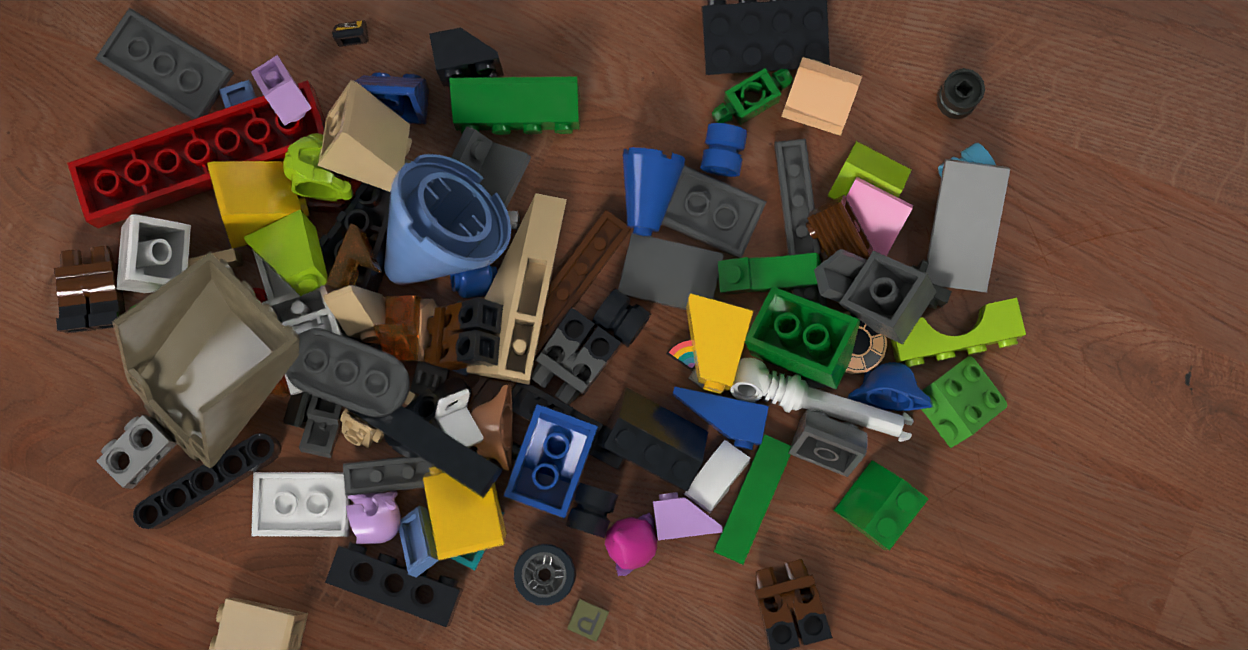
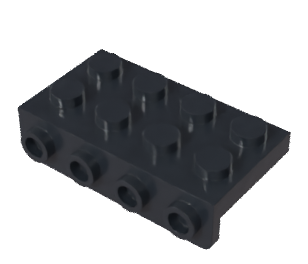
(763, 35)

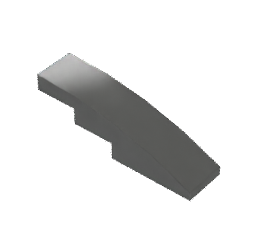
(322, 424)

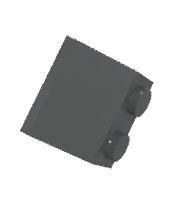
(889, 296)
(829, 442)

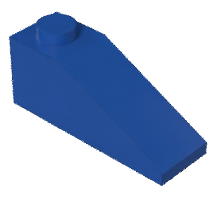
(731, 417)

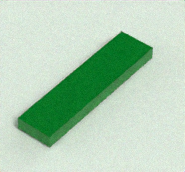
(753, 499)

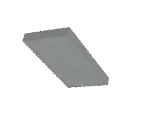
(966, 224)

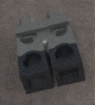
(573, 366)

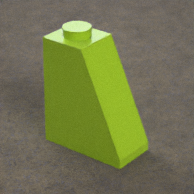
(292, 252)

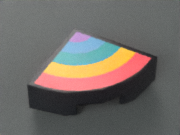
(683, 354)

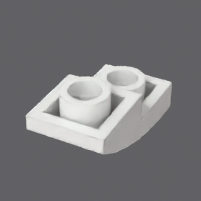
(717, 476)

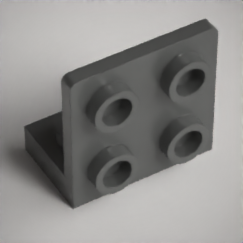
(496, 163)

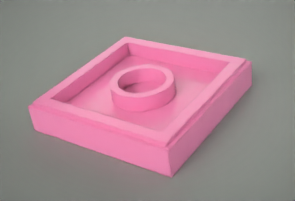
(878, 213)

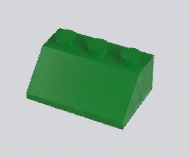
(803, 337)

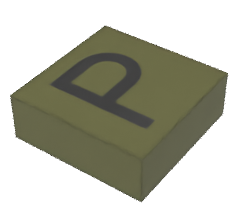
(588, 620)

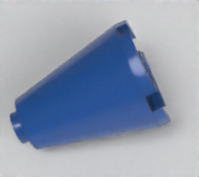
(649, 187)

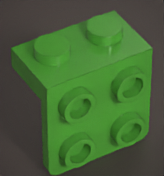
(962, 401)

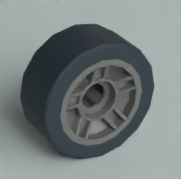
(531, 585)

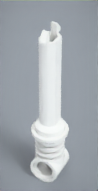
(793, 393)

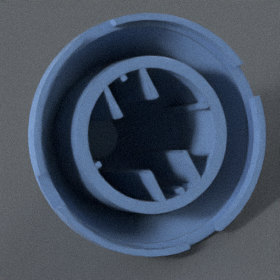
(442, 221)

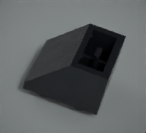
(463, 56)

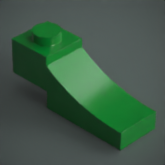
(762, 273)

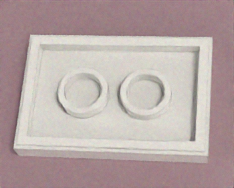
(299, 504)

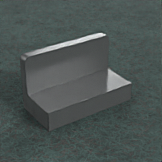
(838, 273)

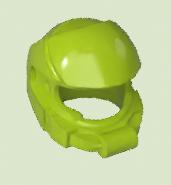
(307, 177)

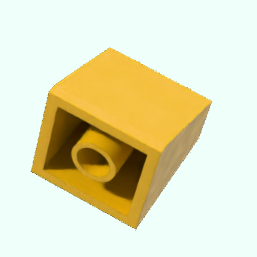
(252, 196)
(717, 340)
(460, 517)

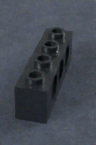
(345, 575)

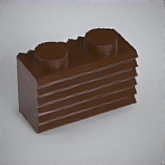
(838, 229)

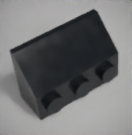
(654, 439)

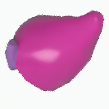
(631, 543)

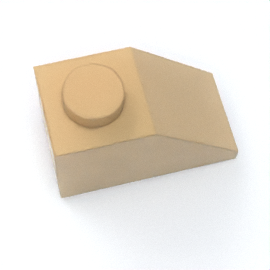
(357, 311)

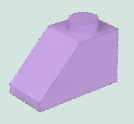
(281, 90)
(681, 518)

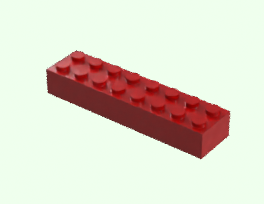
(175, 160)

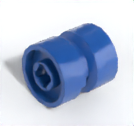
(724, 145)

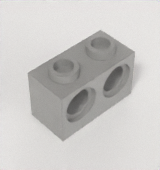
(141, 458)

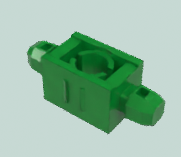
(771, 88)

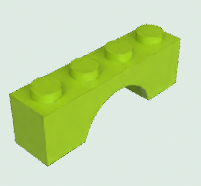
(996, 323)

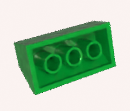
(516, 104)

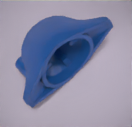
(891, 389)

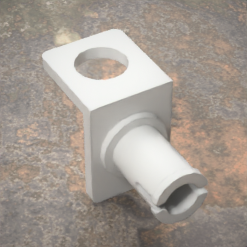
(457, 420)

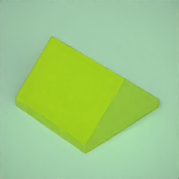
(872, 168)

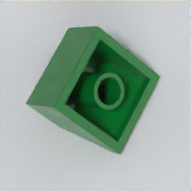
(880, 505)

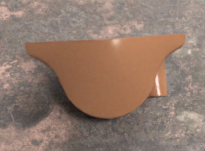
(496, 426)

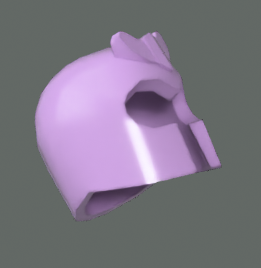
(374, 517)

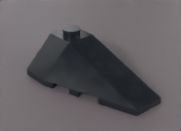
(370, 213)

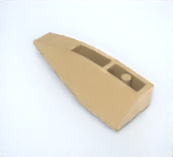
(523, 289)

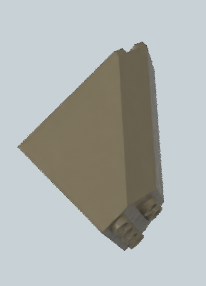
(204, 356)

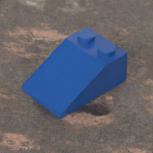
(403, 95)
(551, 461)

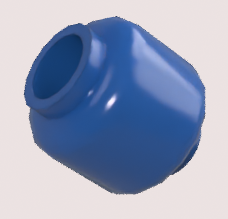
(473, 282)

